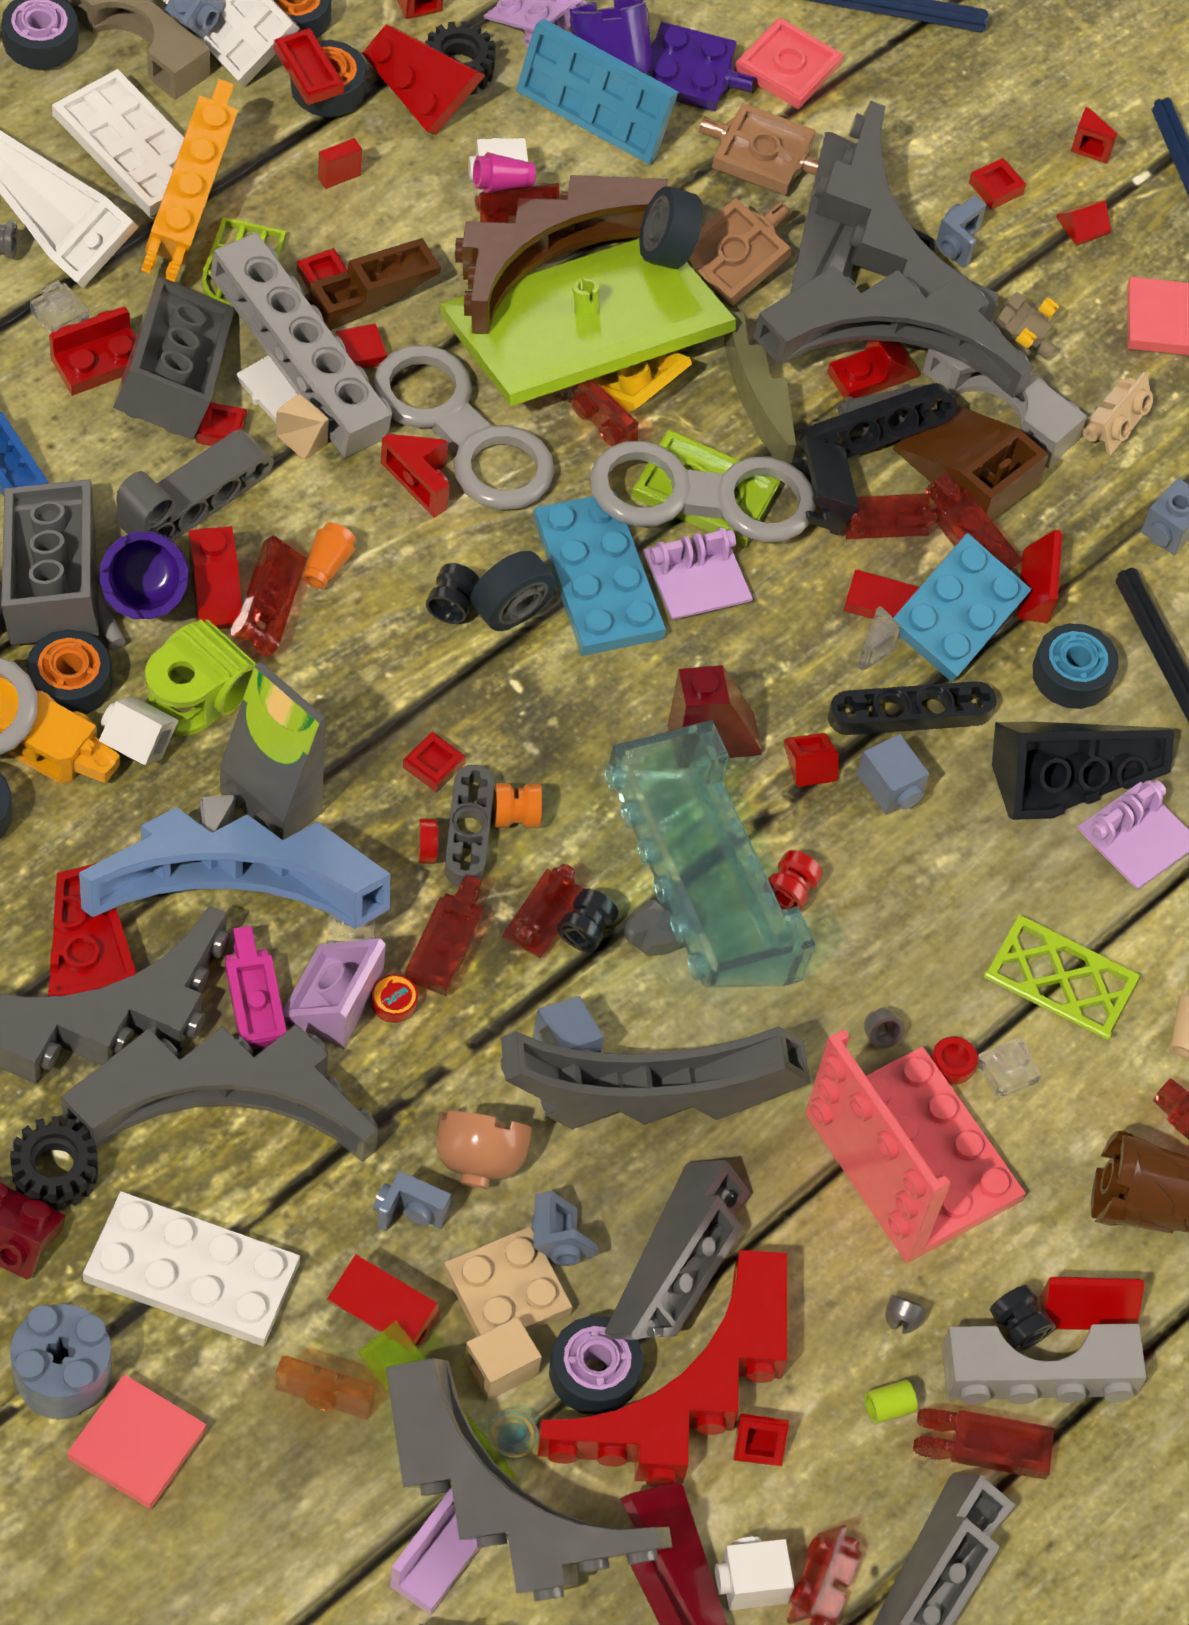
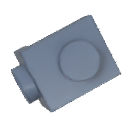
(957, 230)
(557, 1232)

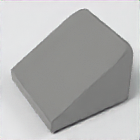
(217, 811)

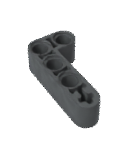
(193, 489)

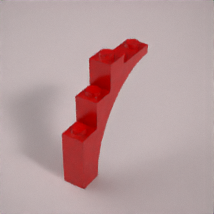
(704, 1397)

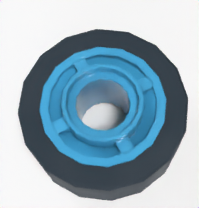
(1081, 647)

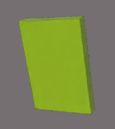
(751, 495)

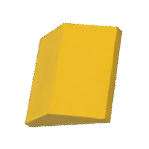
(641, 381)

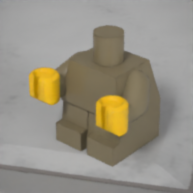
(1026, 325)

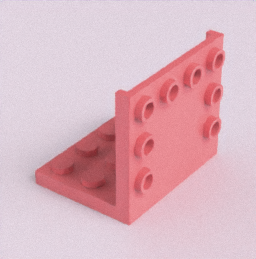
(909, 1148)

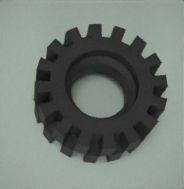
(467, 43)
(50, 1138)

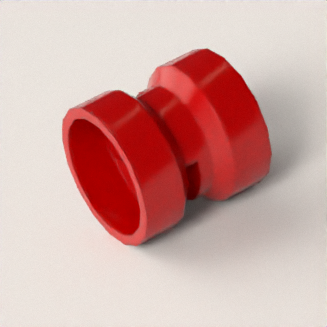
(794, 879)

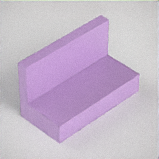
(433, 1559)

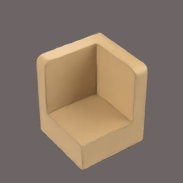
(502, 1358)

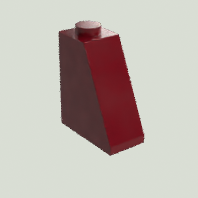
(711, 695)

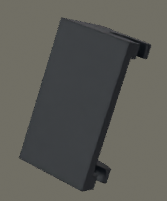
(831, 483)

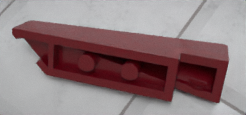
(680, 1580)

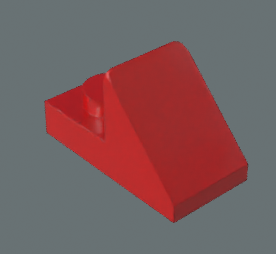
(872, 370)
(417, 467)

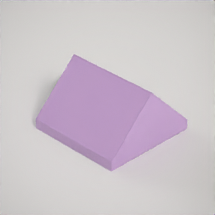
(336, 989)

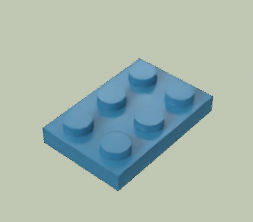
(960, 607)

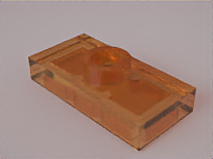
(324, 1388)

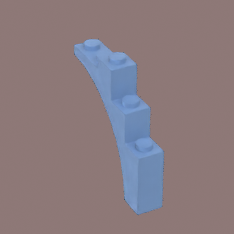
(243, 855)

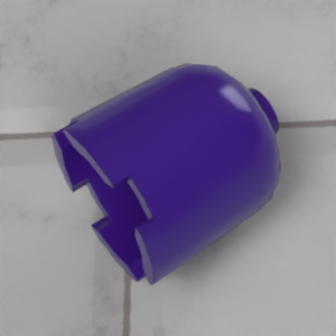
(616, 30)
(144, 575)

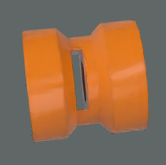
(517, 805)

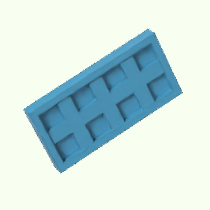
(596, 91)
(598, 576)

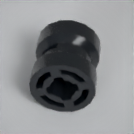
(451, 597)
(586, 922)
(1022, 1318)

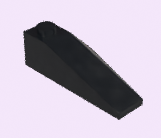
(1061, 765)

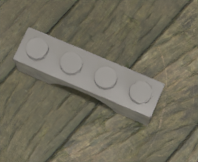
(1041, 411)
(985, 1367)

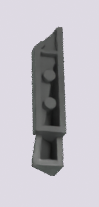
(681, 1253)
(948, 1554)

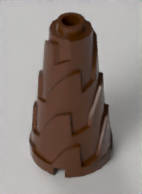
(1141, 1186)

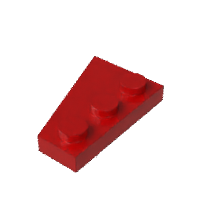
(421, 76)
(85, 948)

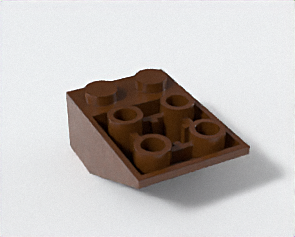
(980, 454)

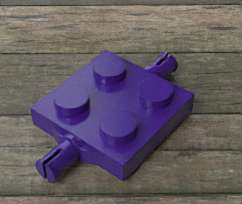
(695, 65)

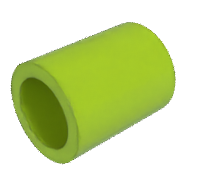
(890, 1401)

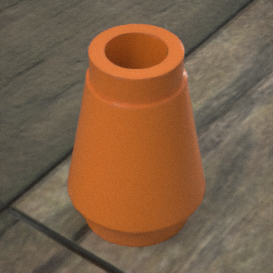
(328, 554)

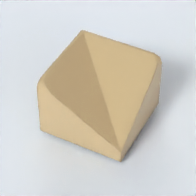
(302, 426)

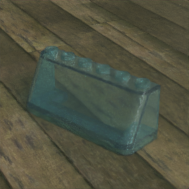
(705, 861)

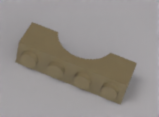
(175, 56)

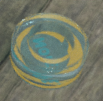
(513, 1433)

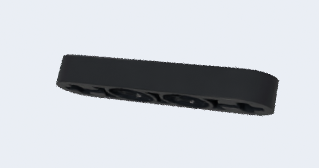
(878, 416)
(910, 701)

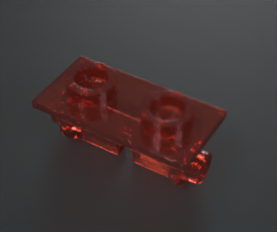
(498, 205)
(891, 516)
(538, 917)
(831, 1560)

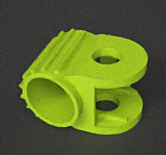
(198, 670)

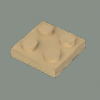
(507, 1283)

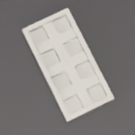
(246, 35)
(123, 136)
(191, 1268)

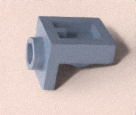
(196, 14)
(417, 1200)

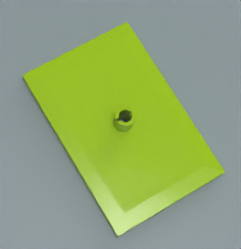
(589, 321)

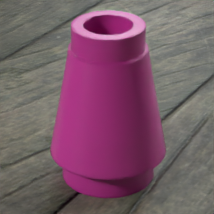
(502, 173)

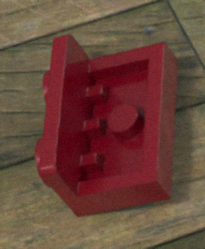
(25, 1231)

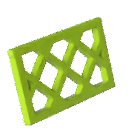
(1055, 943)

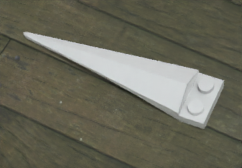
(62, 213)

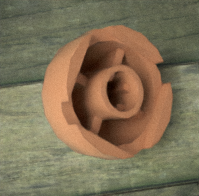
(481, 1146)

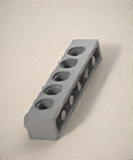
(301, 343)

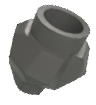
(651, 929)

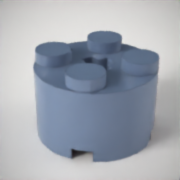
(54, 1335)

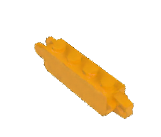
(191, 181)
(59, 740)

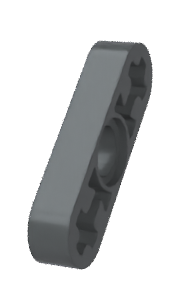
(462, 809)

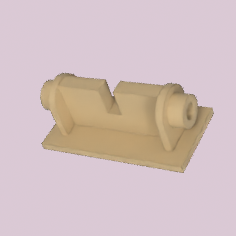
(1128, 404)

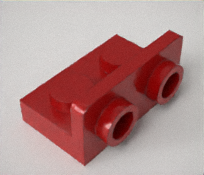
(92, 350)

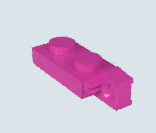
(253, 991)

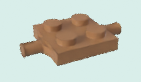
(762, 148)
(739, 249)

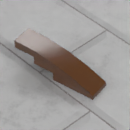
(372, 282)

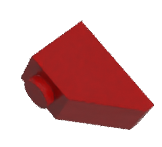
(215, 575)

